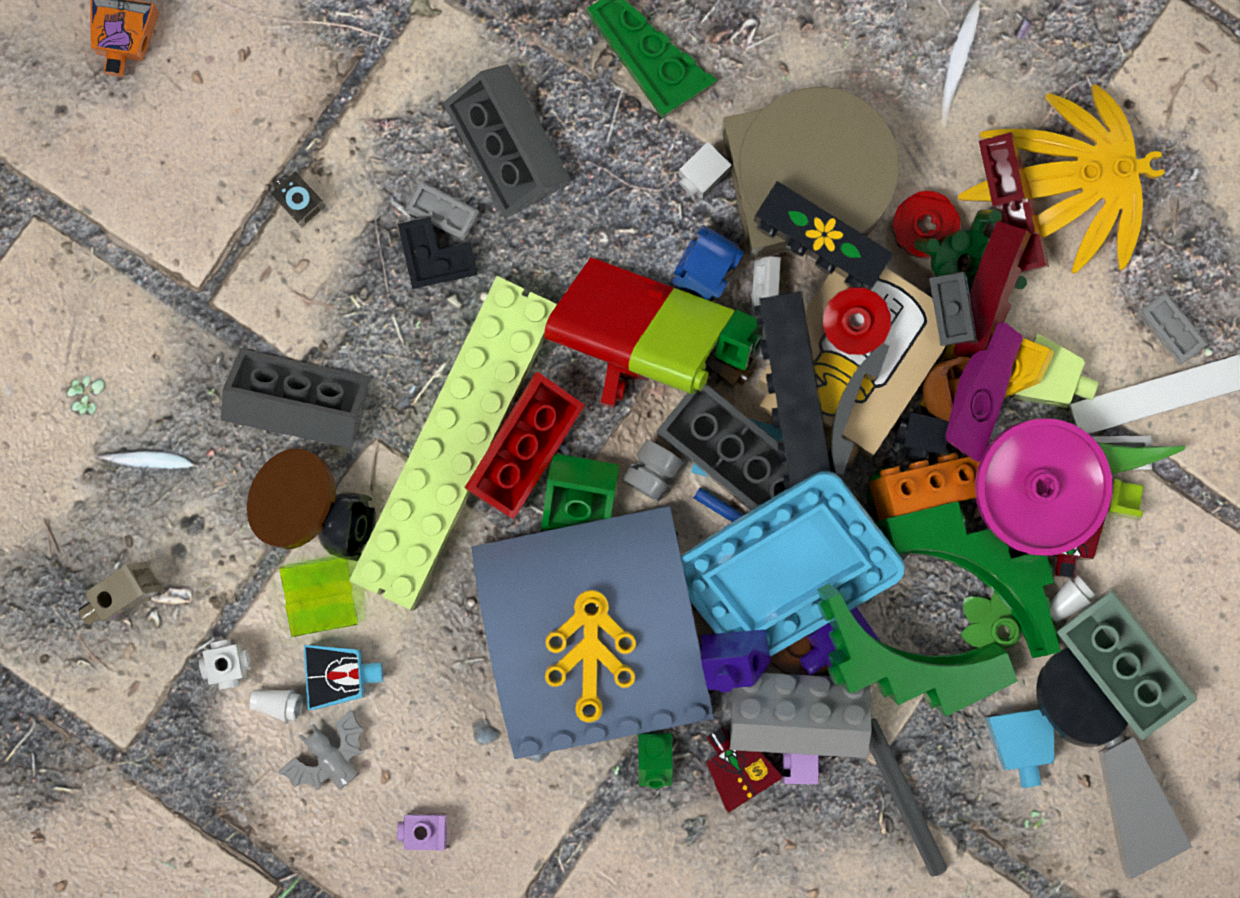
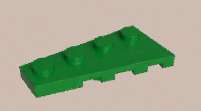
(654, 63)

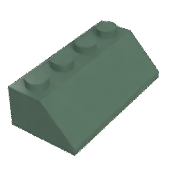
(1127, 663)

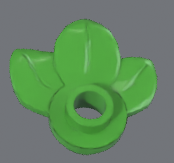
(985, 620)

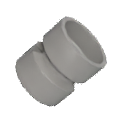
(652, 470)

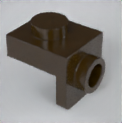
(721, 371)

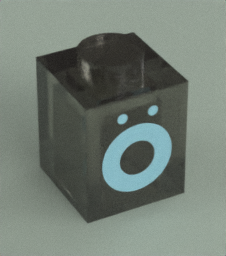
(297, 198)

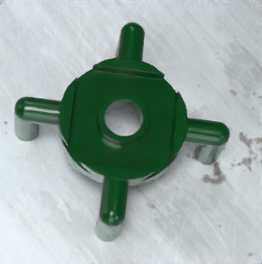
(972, 242)

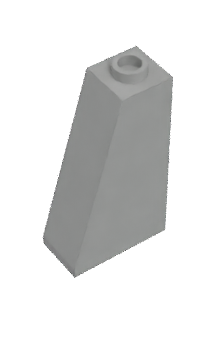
(1140, 812)

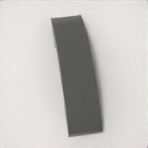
(840, 448)

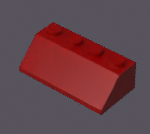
(524, 446)

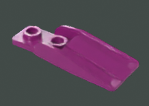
(982, 393)

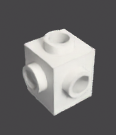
(237, 667)

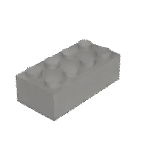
(801, 717)

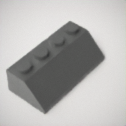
(506, 140)
(294, 398)

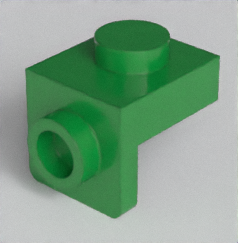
(655, 760)

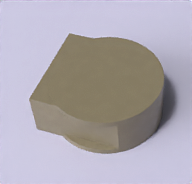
(820, 147)

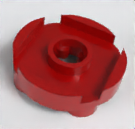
(915, 209)

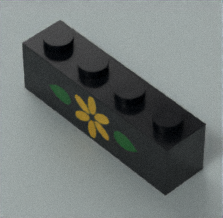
(822, 237)

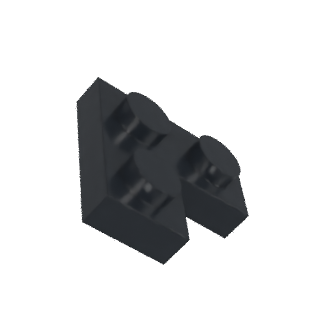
(431, 264)

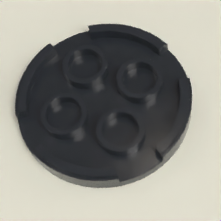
(1076, 703)

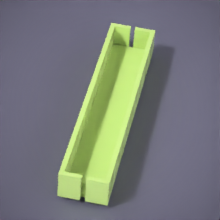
(453, 444)

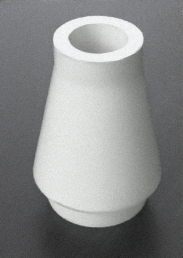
(1070, 599)
(278, 704)

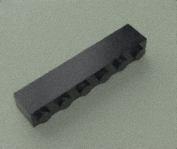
(794, 385)

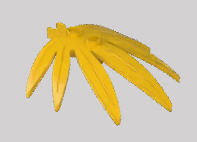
(1101, 172)

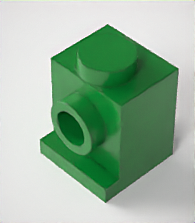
(738, 340)

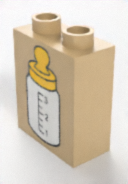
(910, 356)

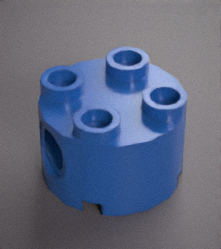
(706, 263)

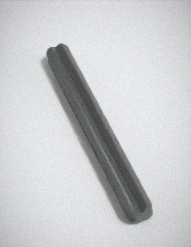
(905, 801)

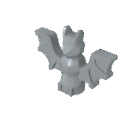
(332, 761)

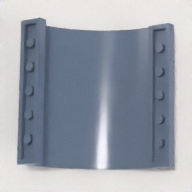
(531, 589)

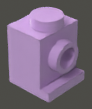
(801, 767)
(436, 832)

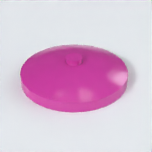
(1043, 486)

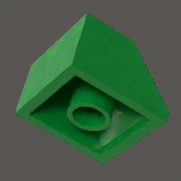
(578, 491)

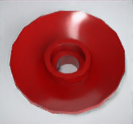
(854, 338)

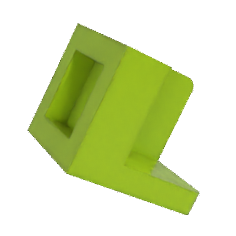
(1125, 500)

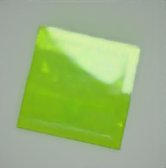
(318, 595)

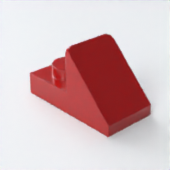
(613, 387)

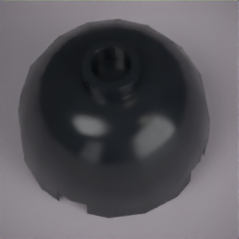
(348, 526)

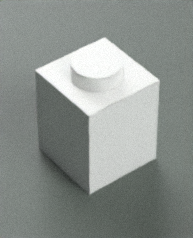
(703, 171)

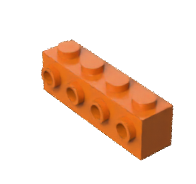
(924, 486)

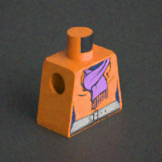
(121, 31)

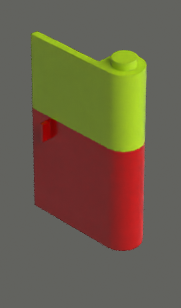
(638, 325)

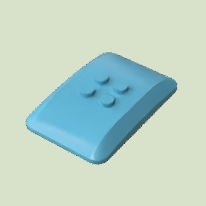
(776, 557)

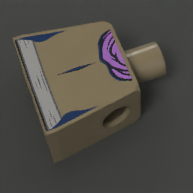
(120, 593)

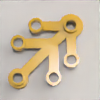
(589, 650)

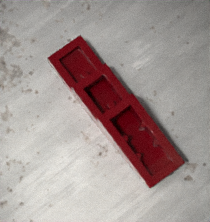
(1012, 196)
(994, 284)

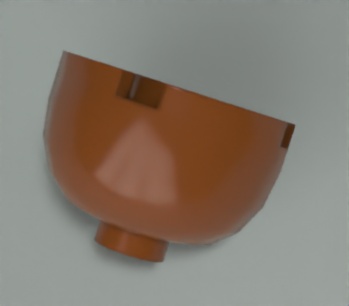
(941, 386)

